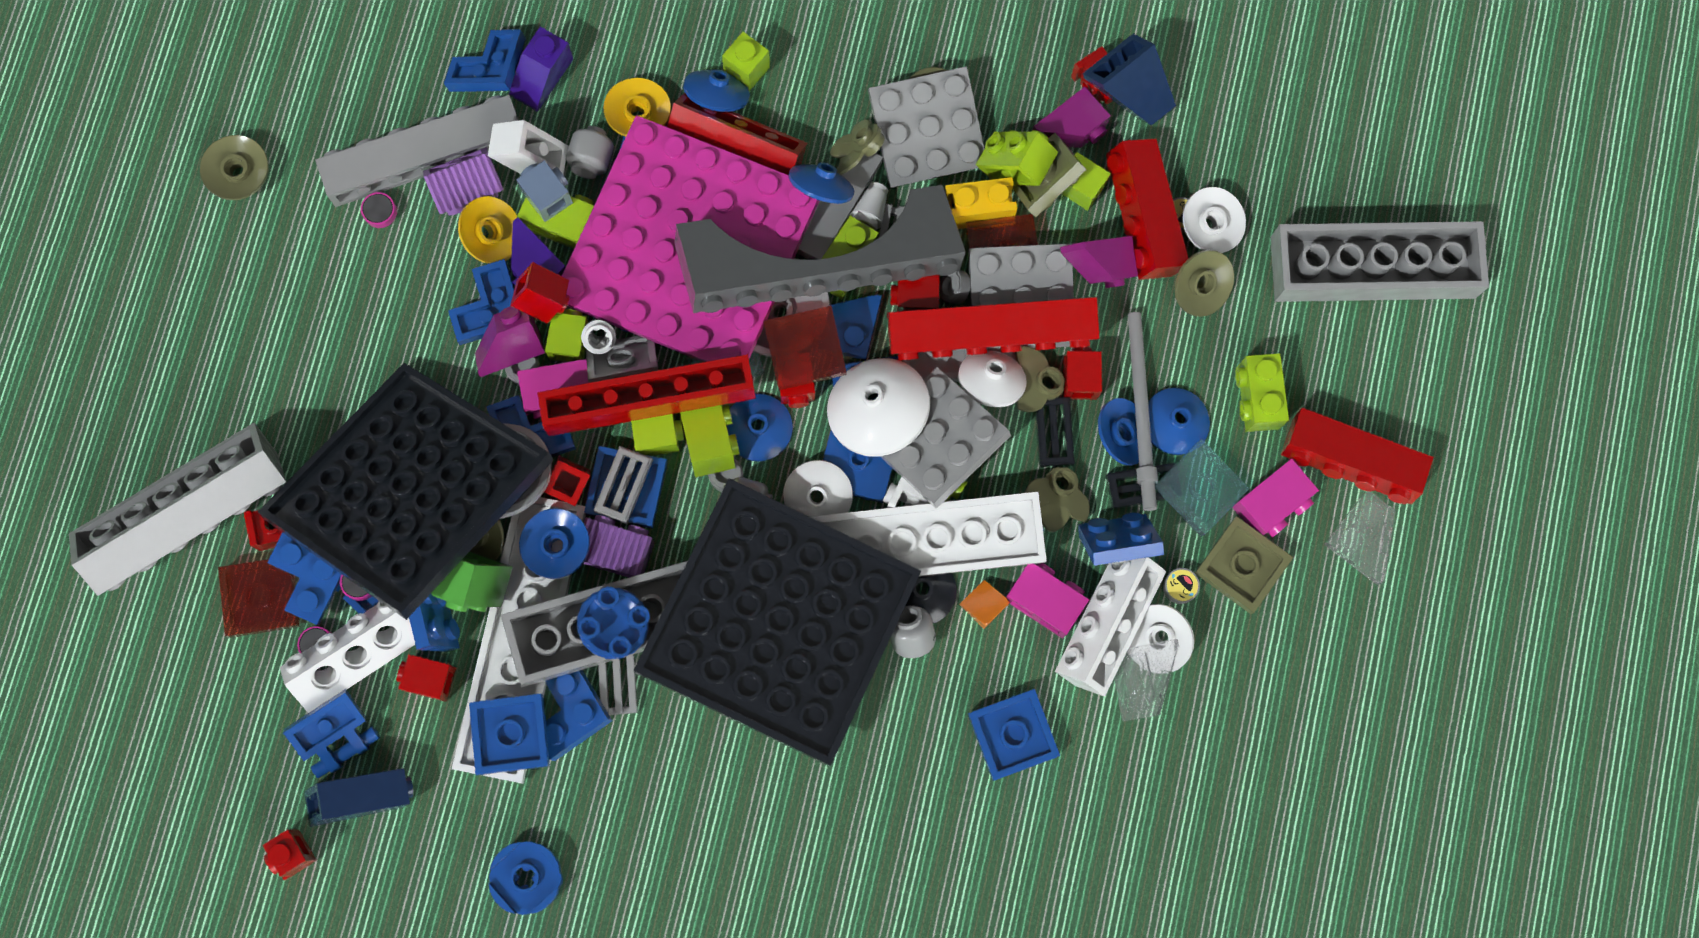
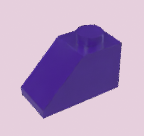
(540, 68)
(529, 249)

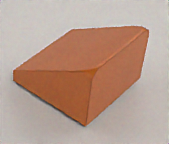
(984, 604)

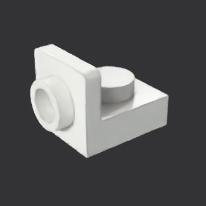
(905, 493)

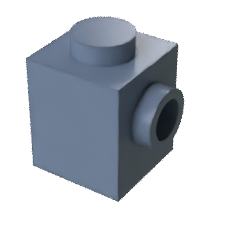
(545, 189)

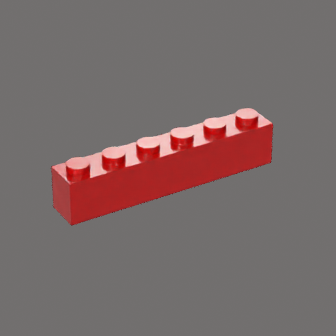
(993, 326)
(646, 395)

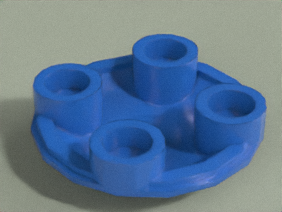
(612, 623)

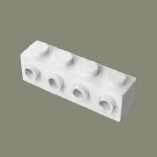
(1110, 624)

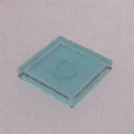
(1201, 487)

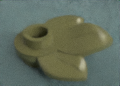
(850, 148)
(1036, 370)
(1059, 504)

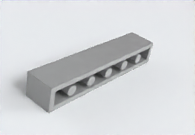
(406, 153)

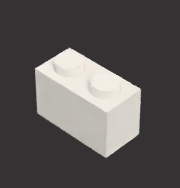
(522, 144)

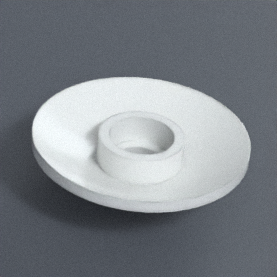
(1226, 218)
(992, 379)
(823, 477)
(1173, 623)

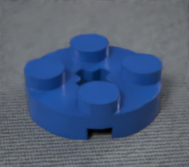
(504, 878)

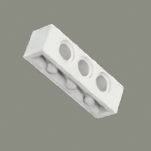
(346, 667)

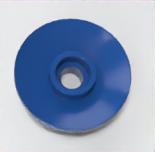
(716, 90)
(821, 182)
(1119, 430)
(1166, 431)
(763, 443)
(542, 532)

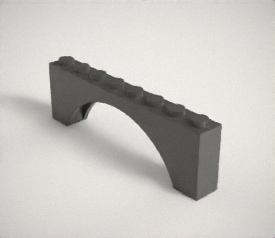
(730, 274)

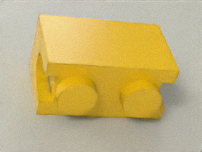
(981, 200)

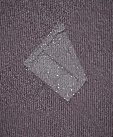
(1365, 536)
(1145, 679)

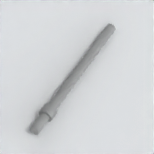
(1146, 473)

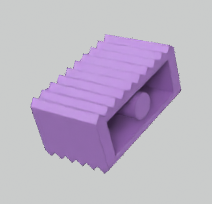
(462, 181)
(616, 548)

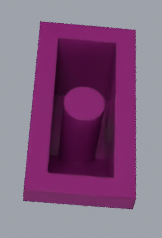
(1076, 120)
(1103, 260)
(508, 341)

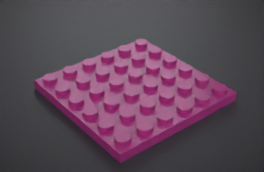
(627, 253)

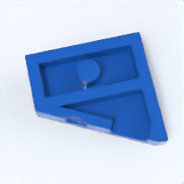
(856, 324)

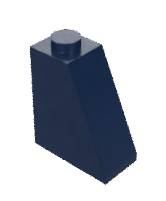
(1134, 79)
(357, 796)

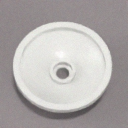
(889, 420)

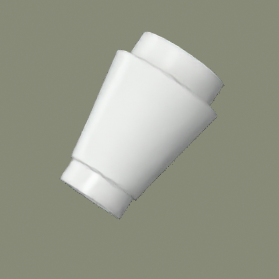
(871, 206)
(598, 344)

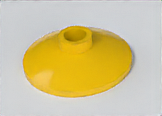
(634, 96)
(497, 219)

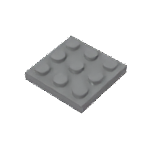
(927, 126)
(1019, 276)
(952, 443)

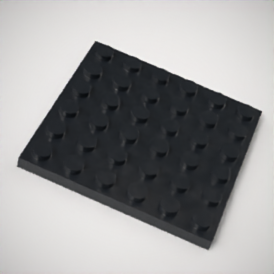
(405, 489)
(778, 622)

